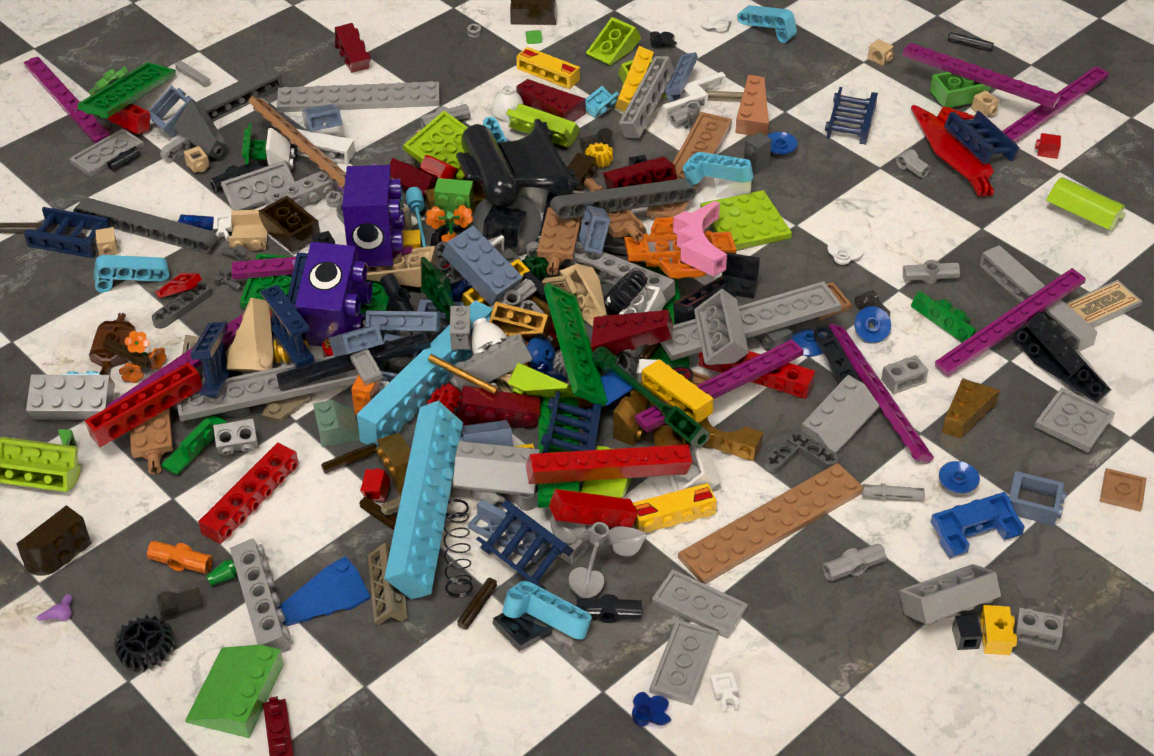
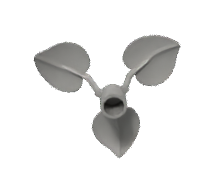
(624, 542)

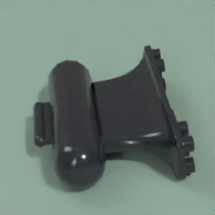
(514, 164)

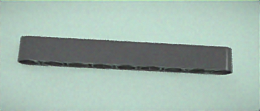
(623, 198)
(150, 226)

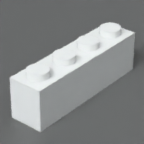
(336, 148)

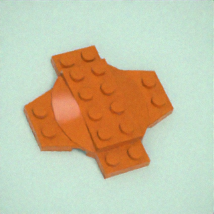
(661, 233)

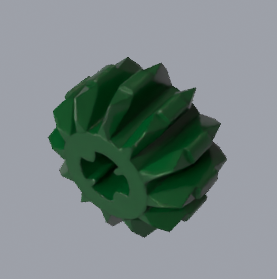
(537, 266)

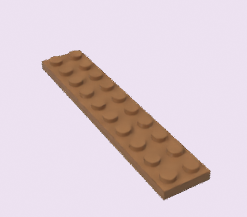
(704, 137)
(770, 523)

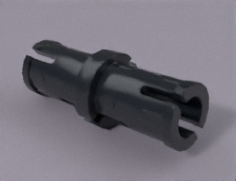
(123, 158)

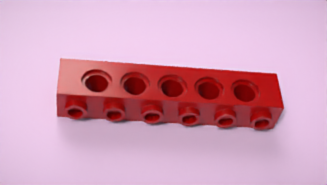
(787, 378)
(143, 404)
(248, 493)

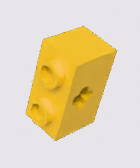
(997, 630)

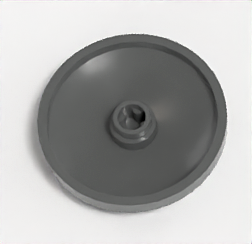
(529, 229)

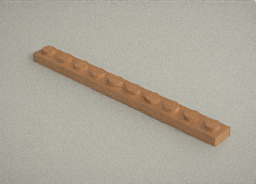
(299, 140)

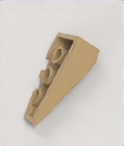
(405, 268)
(589, 292)
(253, 341)

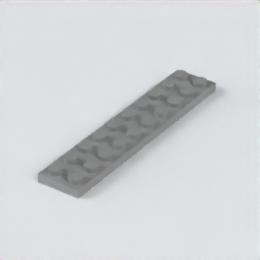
(359, 96)
(761, 317)
(255, 390)

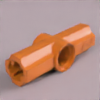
(180, 557)

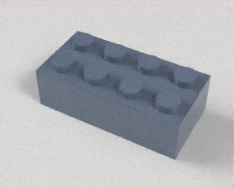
(481, 265)

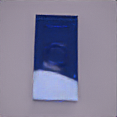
(204, 222)

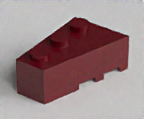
(351, 47)

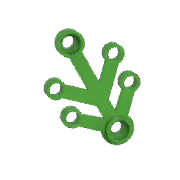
(108, 77)

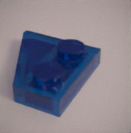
(462, 287)

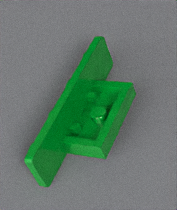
(253, 148)
(944, 315)
(192, 445)

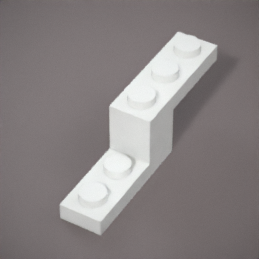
(695, 91)

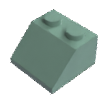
(335, 423)

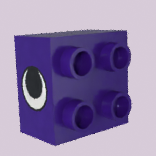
(373, 213)
(332, 291)

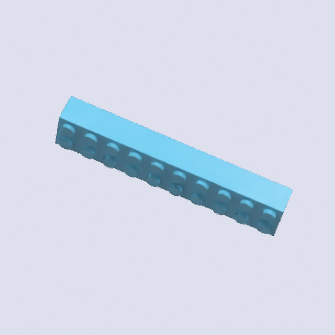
(413, 385)
(424, 501)

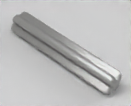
(192, 73)

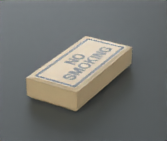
(562, 282)

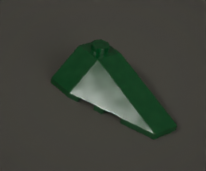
(436, 287)

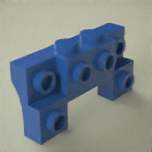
(975, 518)

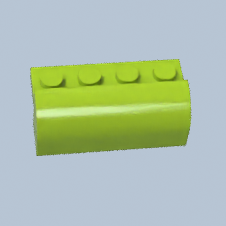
(563, 131)
(1086, 203)
(38, 464)

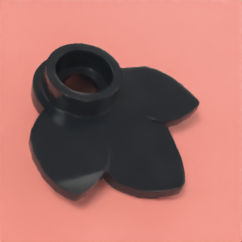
(658, 39)

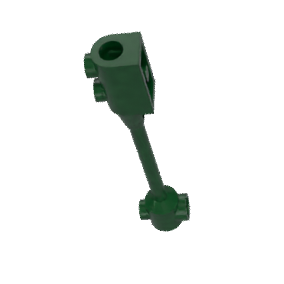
(674, 416)

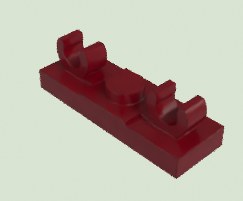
(278, 727)

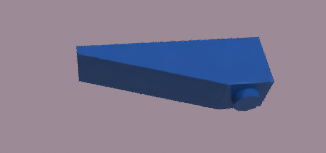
(331, 590)

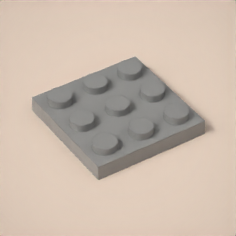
(1074, 420)

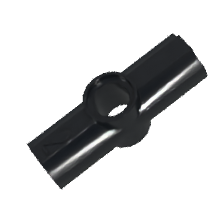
(232, 172)
(398, 296)
(611, 608)

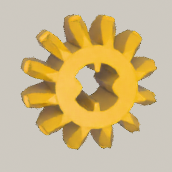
(602, 152)

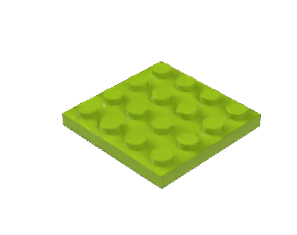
(439, 139)
(750, 220)

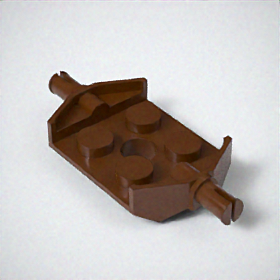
(110, 329)

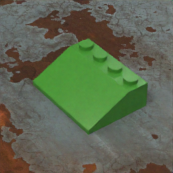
(236, 689)

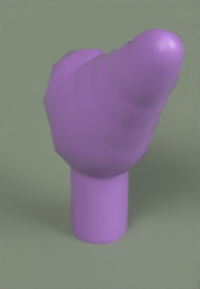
(59, 611)

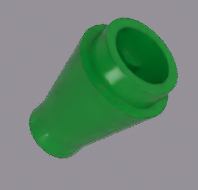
(222, 573)

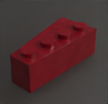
(551, 100)
(641, 173)
(631, 330)
(481, 406)

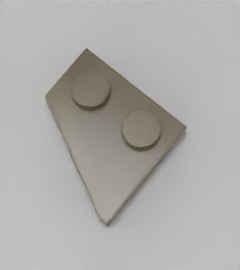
(280, 410)

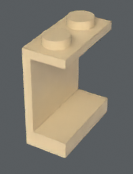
(248, 230)

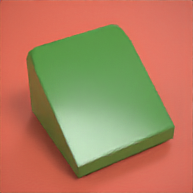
(533, 36)
(67, 437)

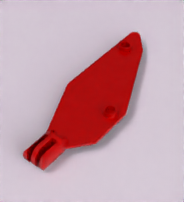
(954, 152)

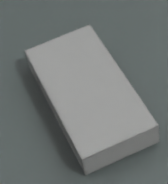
(366, 367)

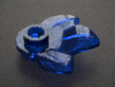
(544, 368)
(650, 710)

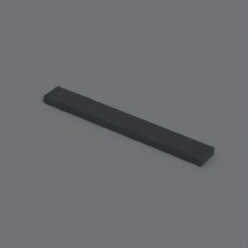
(344, 364)

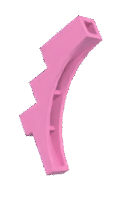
(694, 245)

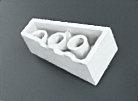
(649, 299)

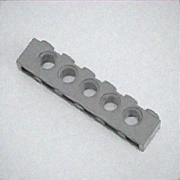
(646, 97)
(259, 595)

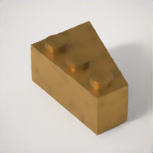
(519, 320)
(968, 406)
(395, 458)

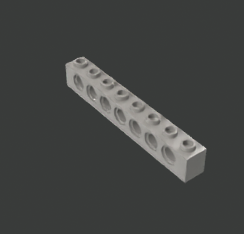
(612, 269)

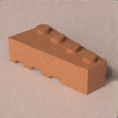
(753, 108)

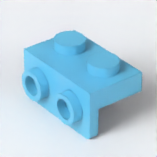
(599, 101)

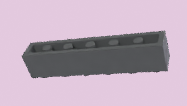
(238, 94)

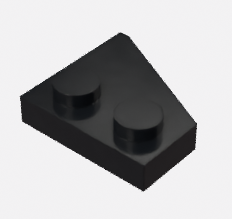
(521, 630)

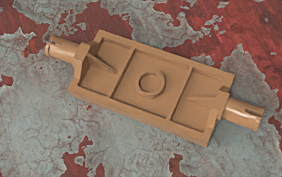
(622, 222)
(558, 240)
(152, 440)

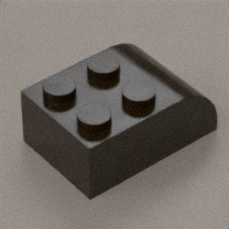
(533, 12)
(289, 223)
(54, 542)

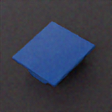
(614, 386)

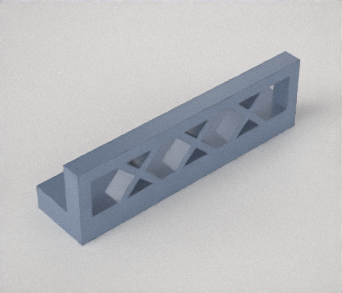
(680, 76)
(404, 320)
(494, 517)

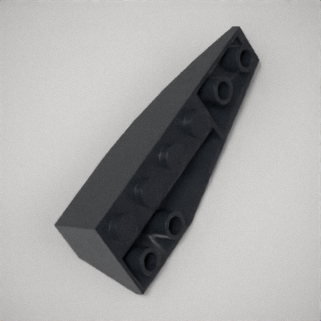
(1058, 356)

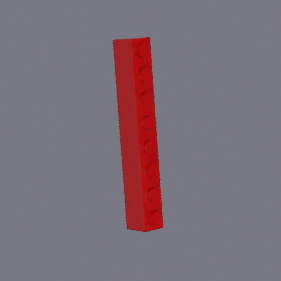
(608, 464)

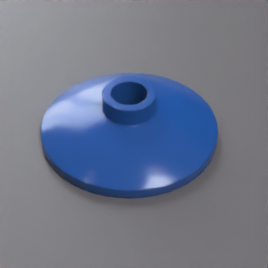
(782, 142)
(880, 321)
(806, 341)
(541, 350)
(959, 477)

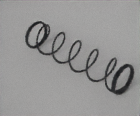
(452, 580)

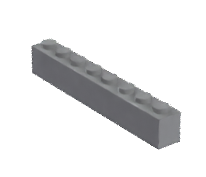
(1023, 284)

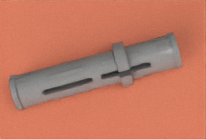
(895, 492)

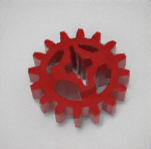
(447, 395)

